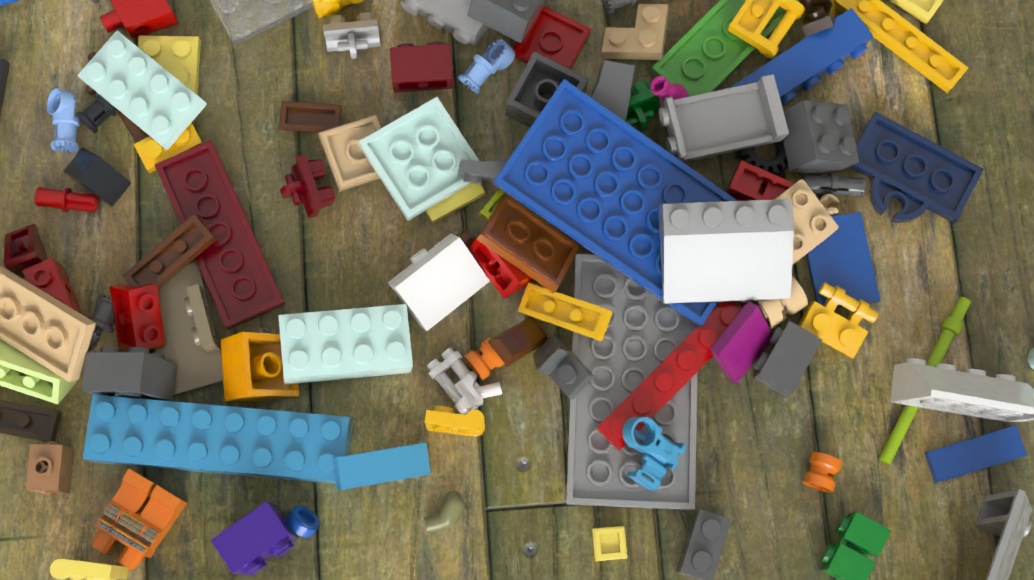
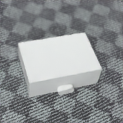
(438, 281)

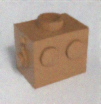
(49, 469)

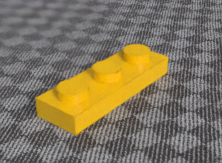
(565, 311)

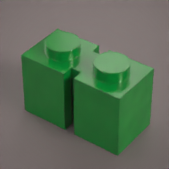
(861, 535)

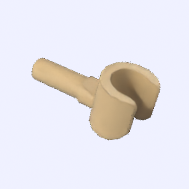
(828, 199)

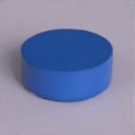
(302, 521)

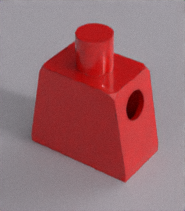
(139, 16)

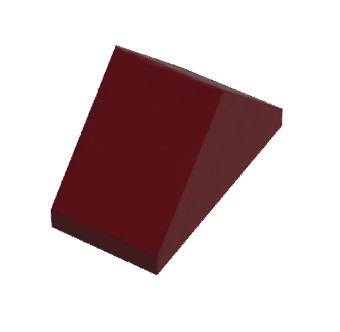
(23, 249)

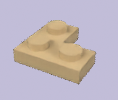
(643, 41)

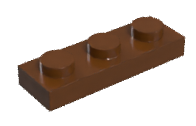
(171, 254)

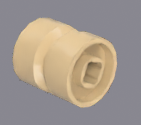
(775, 310)

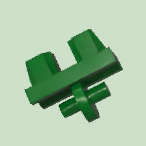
(642, 106)

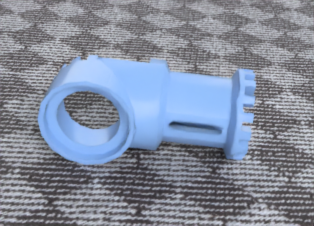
(487, 64)
(62, 107)

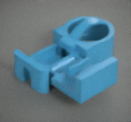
(657, 455)

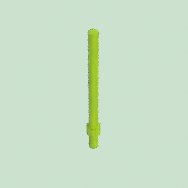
(951, 327)

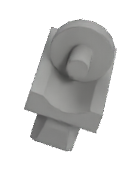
(351, 35)

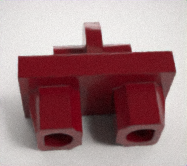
(302, 186)

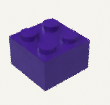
(255, 539)

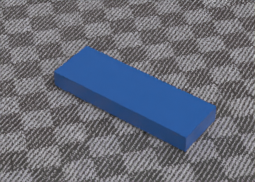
(975, 454)

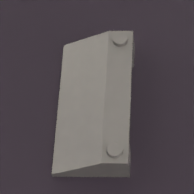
(1008, 517)

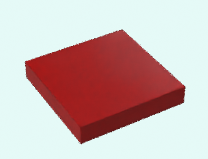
(553, 38)

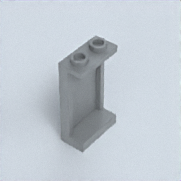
(724, 120)

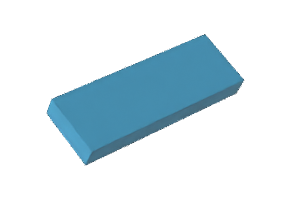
(381, 466)

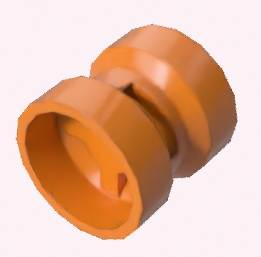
(483, 359)
(822, 472)

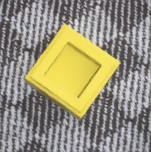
(609, 543)

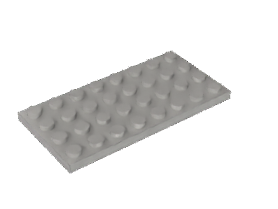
(633, 346)

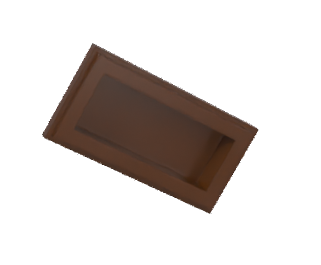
(309, 116)
(518, 341)

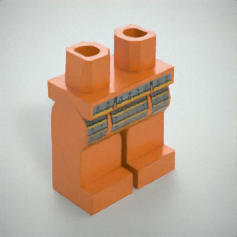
(137, 518)

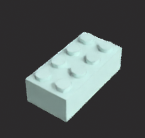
(345, 344)

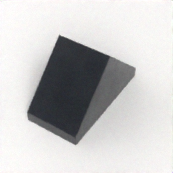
(97, 176)

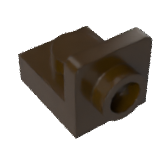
(818, 16)

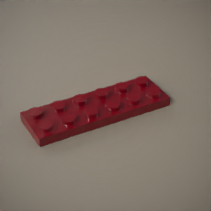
(234, 262)

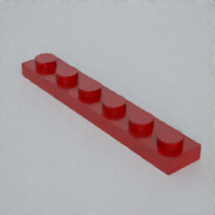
(669, 375)

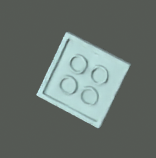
(419, 157)

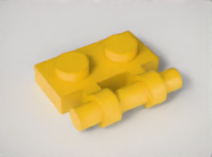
(834, 329)

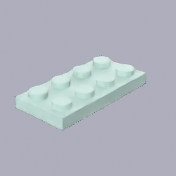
(142, 90)

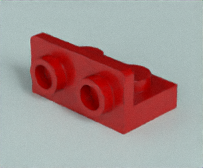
(137, 316)

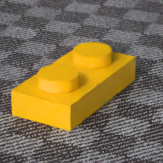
(152, 152)

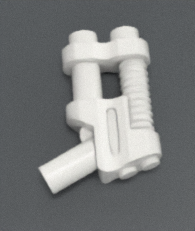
(467, 392)

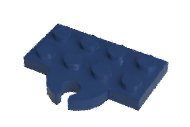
(913, 172)

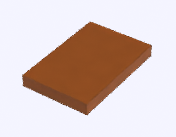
(528, 242)

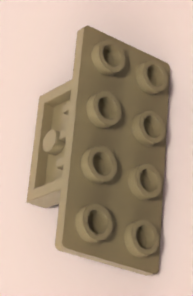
(189, 331)

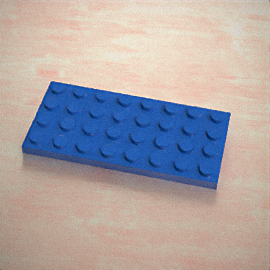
(604, 186)

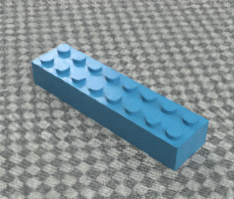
(216, 438)

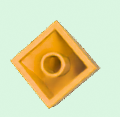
(254, 368)

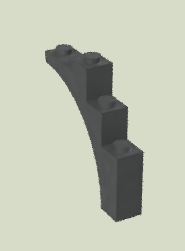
(610, 90)

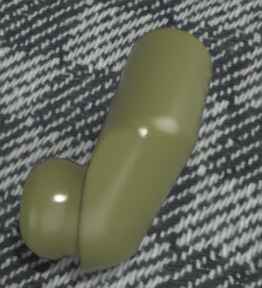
(449, 514)

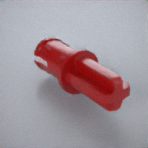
(66, 200)

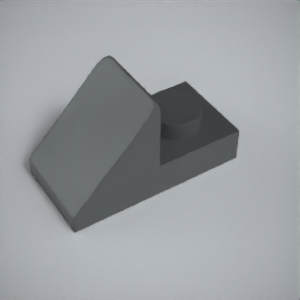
(562, 365)

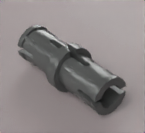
(835, 185)

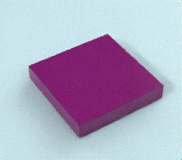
(742, 342)

